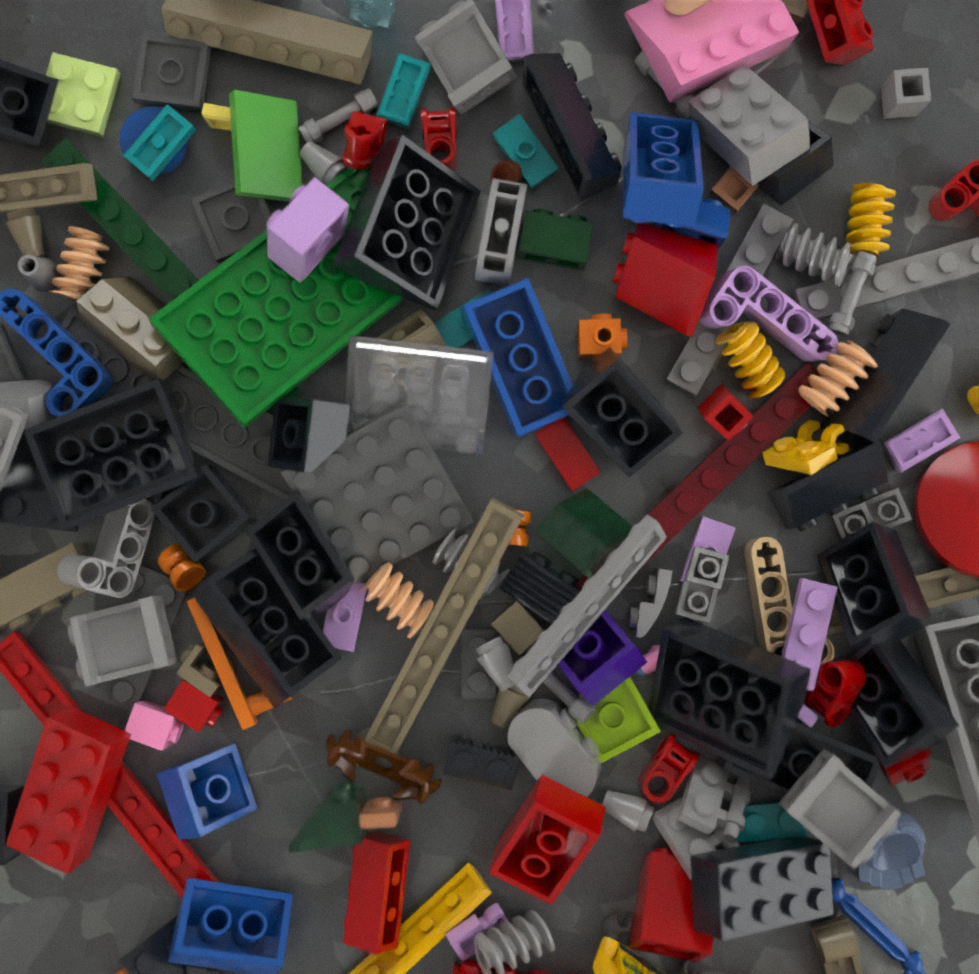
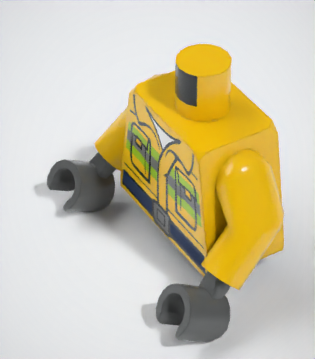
(617, 958)

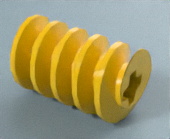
(868, 218)
(754, 358)

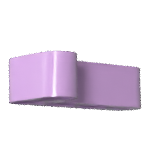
(774, 320)

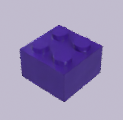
(601, 659)

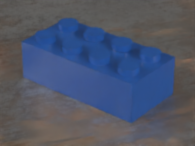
(662, 170)
(526, 361)

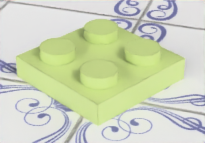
(82, 94)

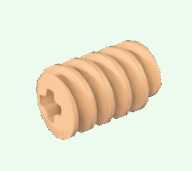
(80, 263)
(837, 376)
(398, 599)

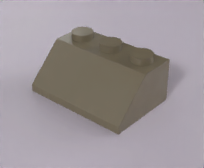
(120, 316)

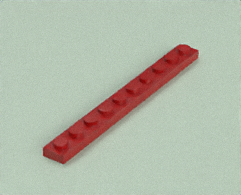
(128, 797)

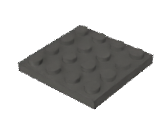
(382, 493)

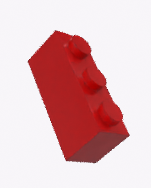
(376, 893)

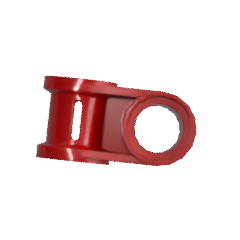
(440, 133)
(364, 138)
(836, 690)
(668, 767)

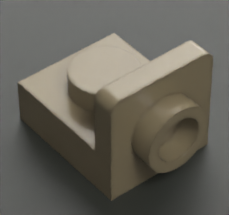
(202, 676)

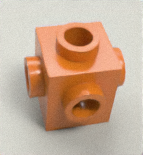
(600, 325)

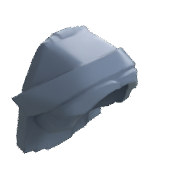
(896, 856)

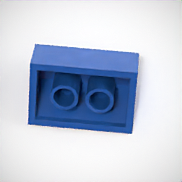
(231, 927)

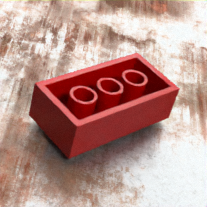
(67, 789)

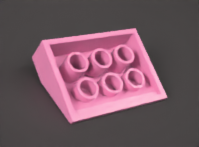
(709, 41)

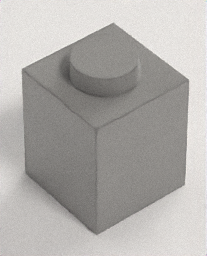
(906, 93)

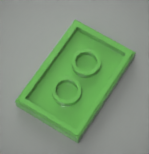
(265, 146)

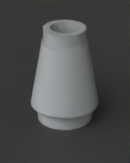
(322, 162)
(38, 271)
(497, 662)
(628, 809)

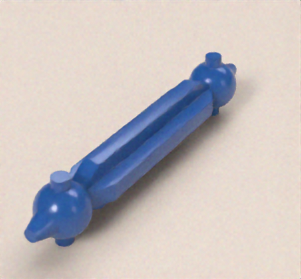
(876, 930)

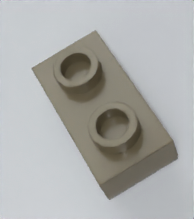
(837, 946)

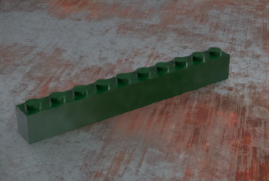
(133, 233)

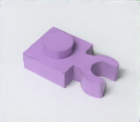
(463, 934)

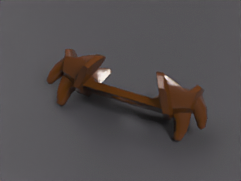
(355, 753)

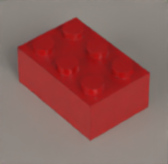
(547, 839)

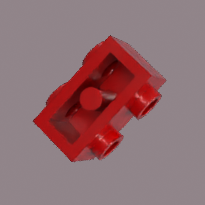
(841, 29)

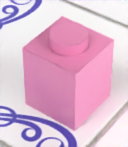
(153, 725)

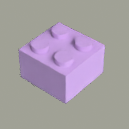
(306, 229)

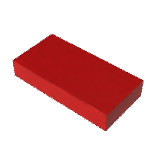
(567, 453)

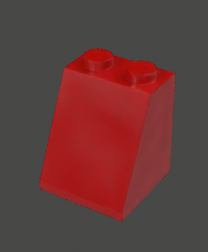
(666, 275)
(665, 911)

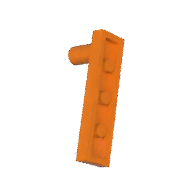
(244, 707)

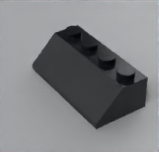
(570, 124)
(900, 352)

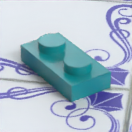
(159, 142)
(769, 821)

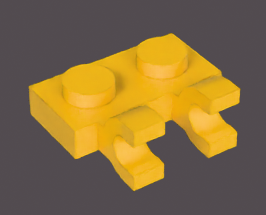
(805, 453)

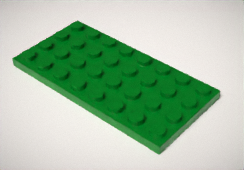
(261, 331)

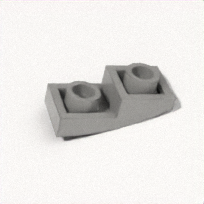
(886, 509)
(701, 584)
(645, 613)

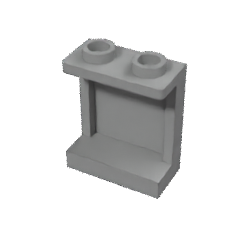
(465, 56)
(122, 640)
(840, 809)

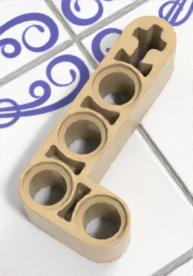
(778, 601)

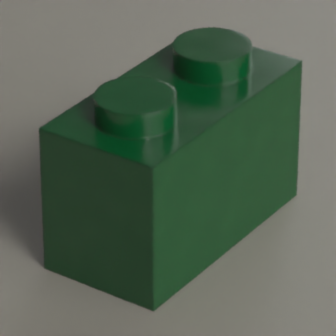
(555, 239)

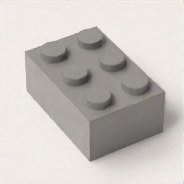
(750, 124)

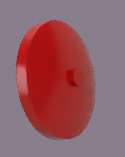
(949, 508)

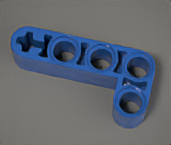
(51, 348)

